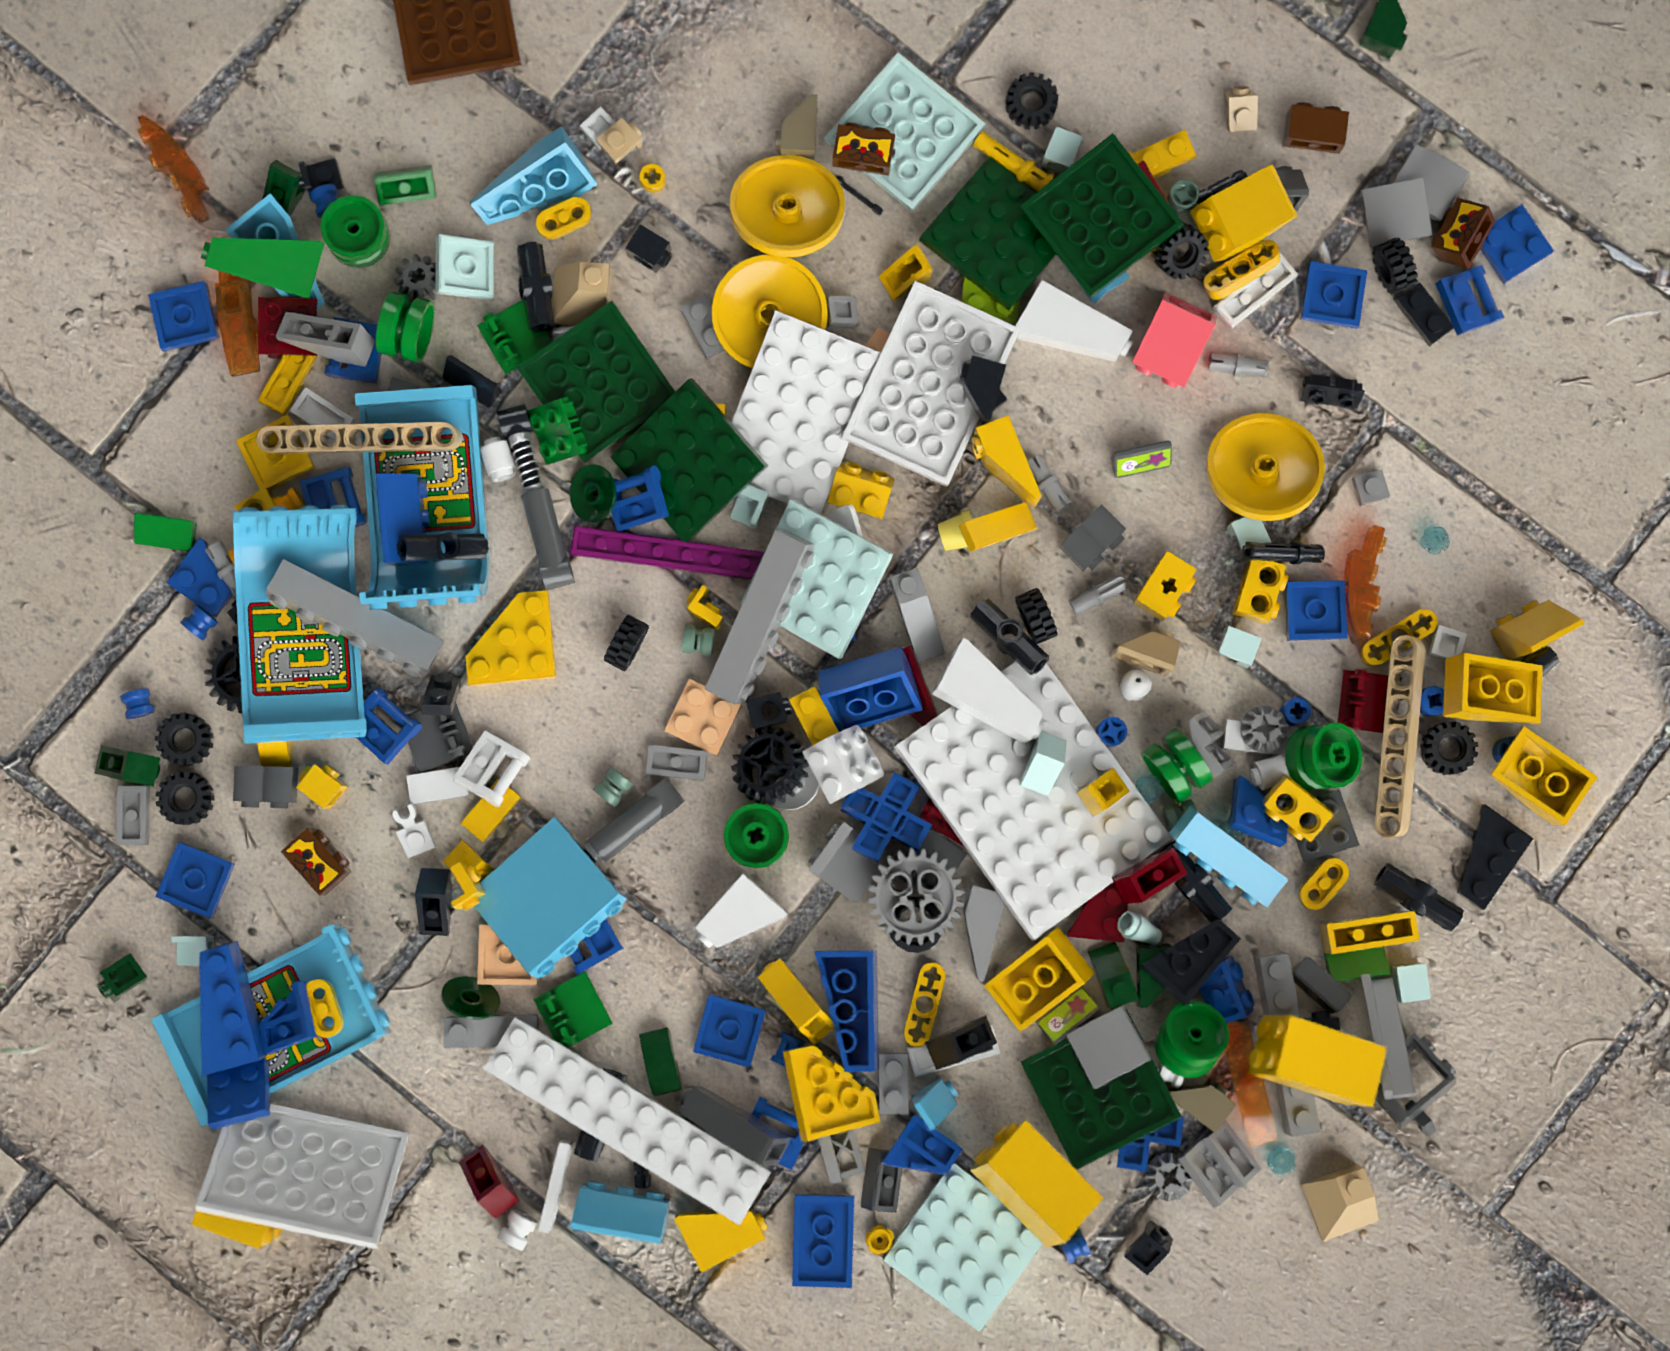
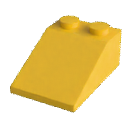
(1244, 214)
(1004, 457)
(1533, 628)
(1492, 689)
(1543, 777)
(1039, 979)

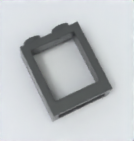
(1442, 1068)

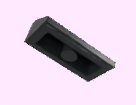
(460, 374)

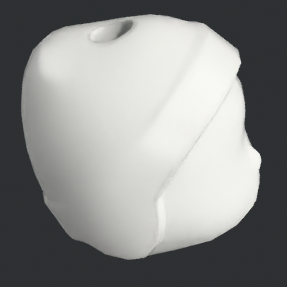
(1135, 685)

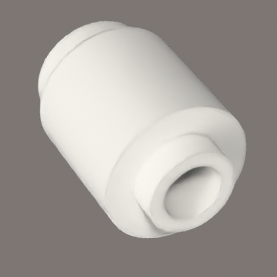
(498, 459)
(1268, 771)

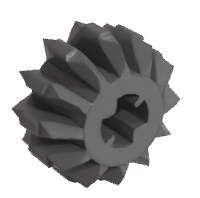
(417, 269)

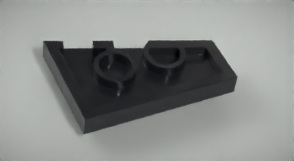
(1492, 857)
(1191, 961)

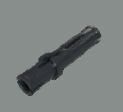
(1294, 553)

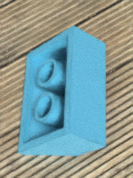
(621, 1212)

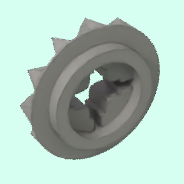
(1256, 740)
(1155, 1180)

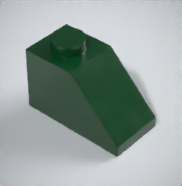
(1385, 29)
(127, 766)
(1113, 976)
(1147, 987)

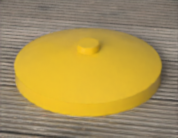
(787, 206)
(753, 292)
(1265, 466)

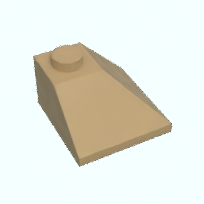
(580, 291)
(1151, 652)
(1341, 1201)

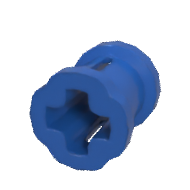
(1300, 704)
(787, 1043)

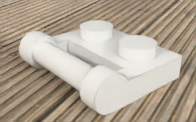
(482, 764)

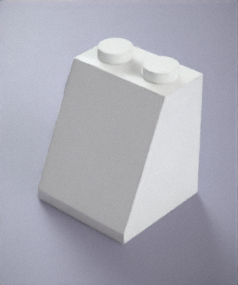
(739, 913)

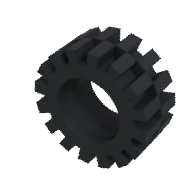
(1037, 85)
(1190, 260)
(1394, 265)
(1036, 616)
(626, 642)
(167, 734)
(1436, 760)
(167, 798)

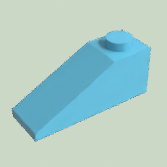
(935, 1102)

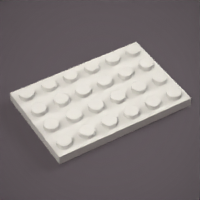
(915, 395)
(800, 407)
(305, 1174)

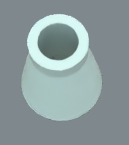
(1137, 927)

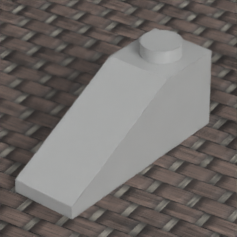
(327, 337)
(917, 614)
(982, 920)
(480, 1033)

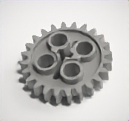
(889, 898)

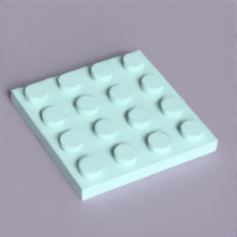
(928, 127)
(835, 584)
(963, 1247)

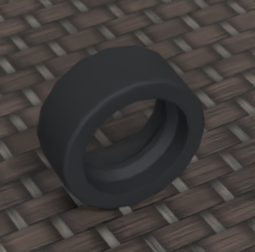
(914, 946)

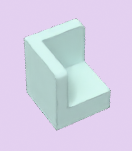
(1061, 150)
(750, 506)
(1248, 530)
(1239, 646)
(189, 948)
(1411, 982)

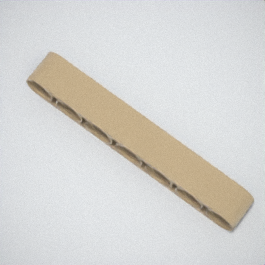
(346, 438)
(1390, 748)

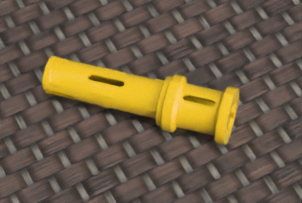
(1024, 170)

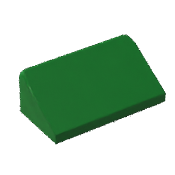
(405, 185)
(164, 532)
(1356, 963)

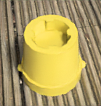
(950, 531)

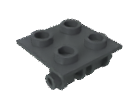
(439, 740)
(1335, 835)
(945, 849)

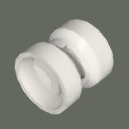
(518, 1227)

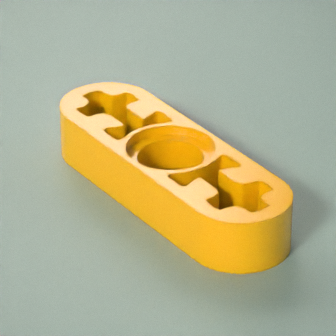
(1245, 258)
(1412, 619)
(911, 1024)

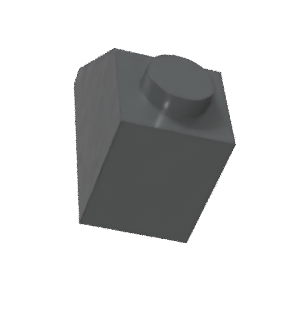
(1294, 185)

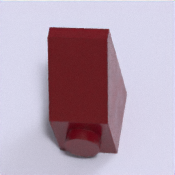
(1149, 876)
(488, 1182)

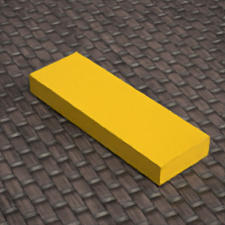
(286, 382)
(997, 527)

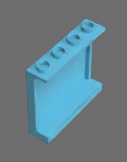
(547, 899)

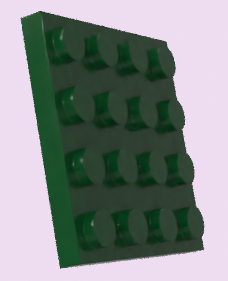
(1101, 215)
(990, 235)
(604, 375)
(699, 458)
(1103, 1118)

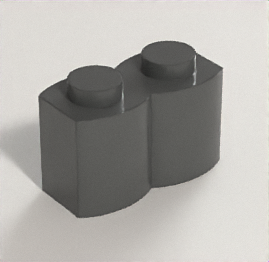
(1093, 538)
(265, 784)

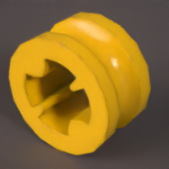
(645, 182)

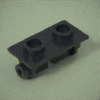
(1345, 393)

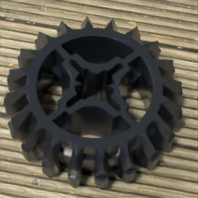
(220, 678)
(767, 788)

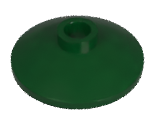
(592, 493)
(469, 999)

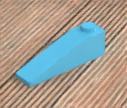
(541, 176)
(270, 221)

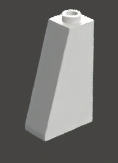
(1070, 325)
(987, 694)

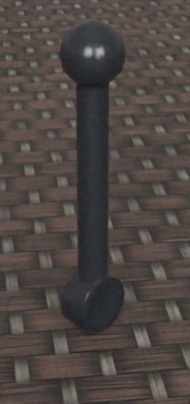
(874, 207)

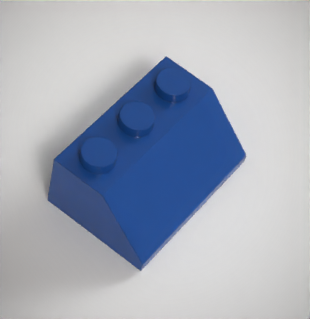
(401, 512)
(870, 690)

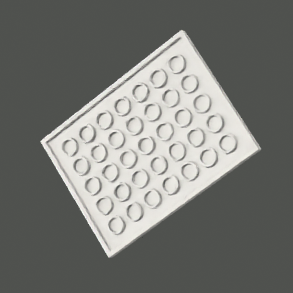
(1032, 847)

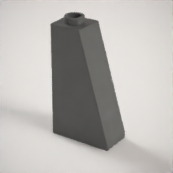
(734, 1126)

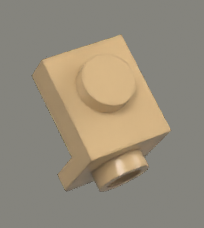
(1241, 109)
(620, 140)

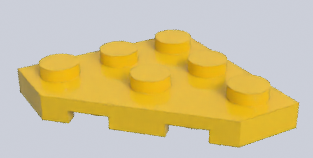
(516, 644)
(826, 1095)

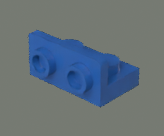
(1227, 991)

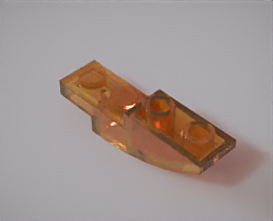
(177, 164)
(237, 324)
(1362, 597)
(1248, 1088)

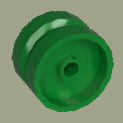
(355, 231)
(405, 327)
(1323, 756)
(1177, 765)
(742, 825)
(1191, 1039)

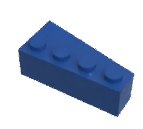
(853, 1004)
(227, 1011)

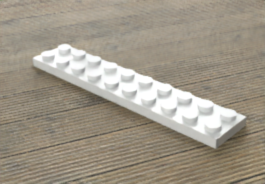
(627, 1120)

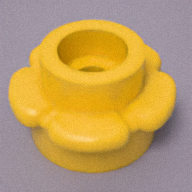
(871, 1239)

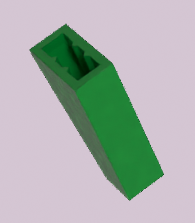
(271, 262)

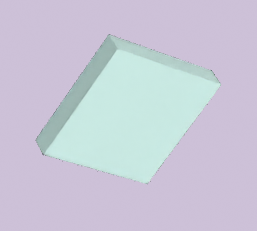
(464, 267)

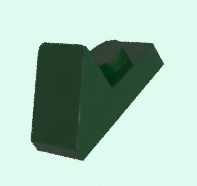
(284, 186)

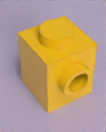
(321, 785)

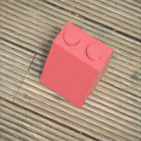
(1174, 340)

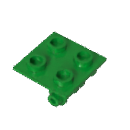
(510, 337)
(555, 432)
(573, 1010)

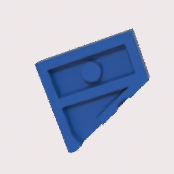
(199, 580)
(1249, 815)
(288, 1022)
(922, 1149)

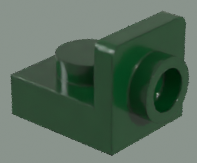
(120, 978)

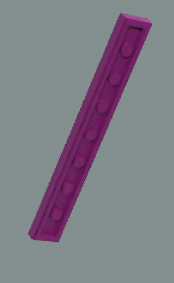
(665, 553)

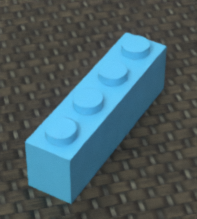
(1228, 857)

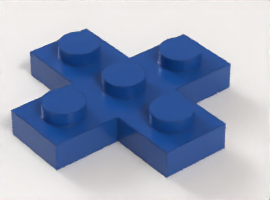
(886, 818)
(1136, 1154)

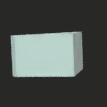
(1044, 763)

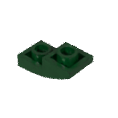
(660, 1062)

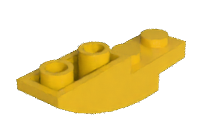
(1166, 154)

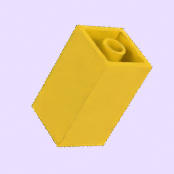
(1317, 1060)
(1035, 1183)

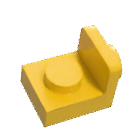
(709, 613)

